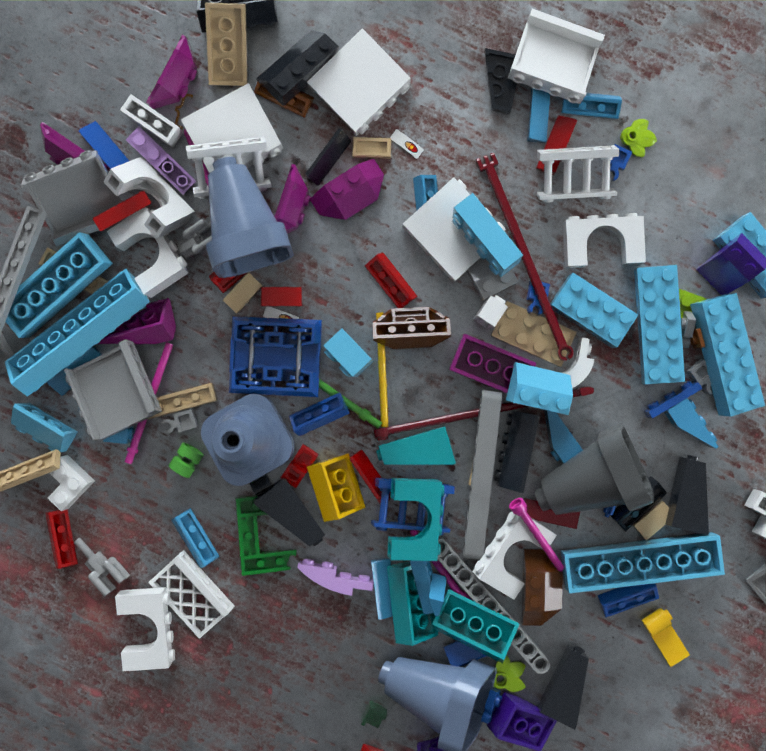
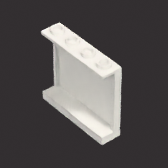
(555, 56)
(360, 82)
(233, 118)
(438, 236)

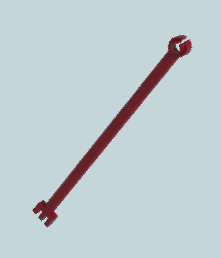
(527, 260)
(382, 433)

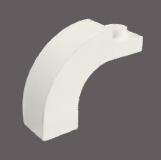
(582, 364)

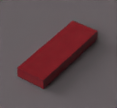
(535, 512)

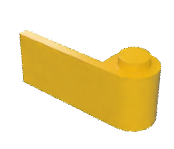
(661, 630)

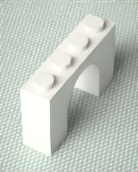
(142, 176)
(628, 230)
(168, 266)
(491, 565)
(153, 604)

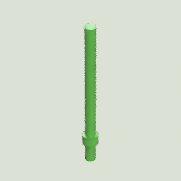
(363, 414)

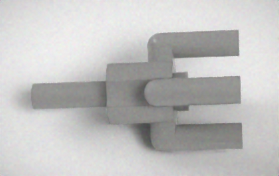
(193, 241)
(101, 567)

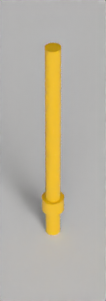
(382, 381)

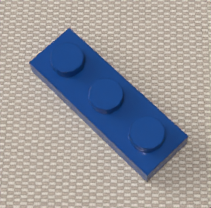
(672, 398)

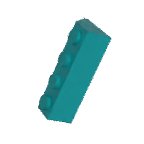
(409, 621)
(475, 626)

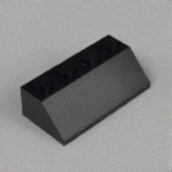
(256, 11)
(299, 64)
(517, 450)

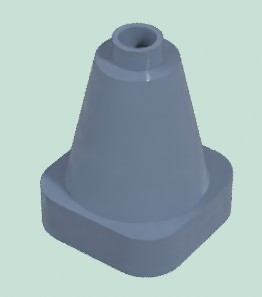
(242, 223)
(262, 439)
(441, 696)

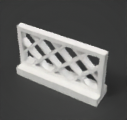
(205, 587)

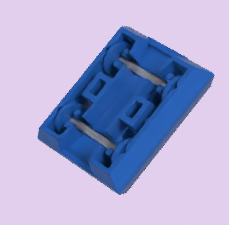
(275, 356)

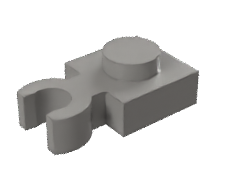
(687, 325)
(699, 373)
(183, 421)

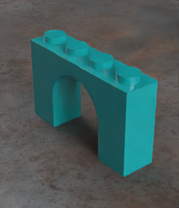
(425, 544)

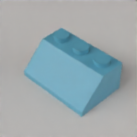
(540, 388)
(42, 427)

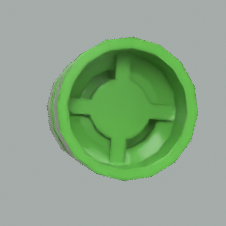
(183, 466)

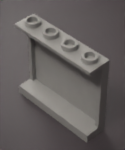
(72, 195)
(113, 391)

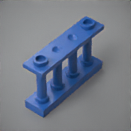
(382, 525)

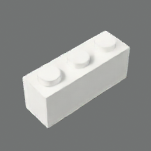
(151, 121)
(490, 312)

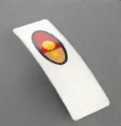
(406, 143)
(275, 313)

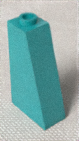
(423, 448)

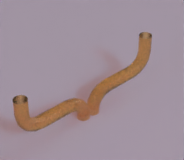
(178, 112)

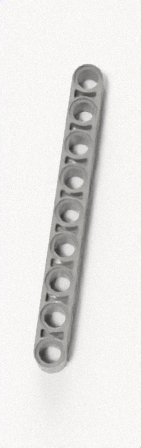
(482, 474)
(485, 595)

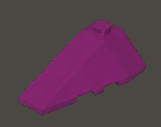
(148, 326)

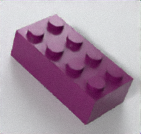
(485, 363)

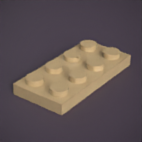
(226, 44)
(530, 333)

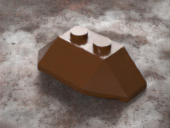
(411, 328)
(541, 589)

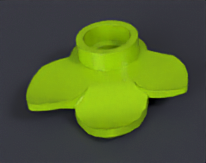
(640, 137)
(511, 672)

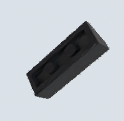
(328, 157)
(626, 519)

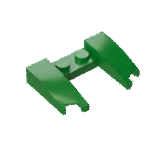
(251, 559)

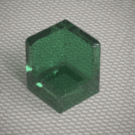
(373, 714)

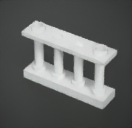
(218, 150)
(567, 156)

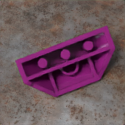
(175, 77)
(59, 146)
(349, 191)
(292, 201)

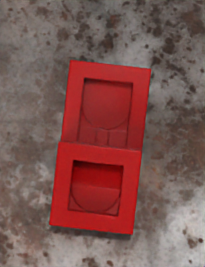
(281, 296)
(298, 466)

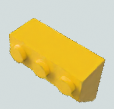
(336, 487)

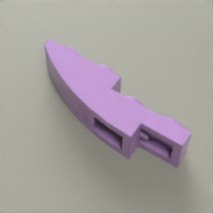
(160, 160)
(326, 576)

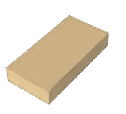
(371, 147)
(242, 293)
(652, 520)

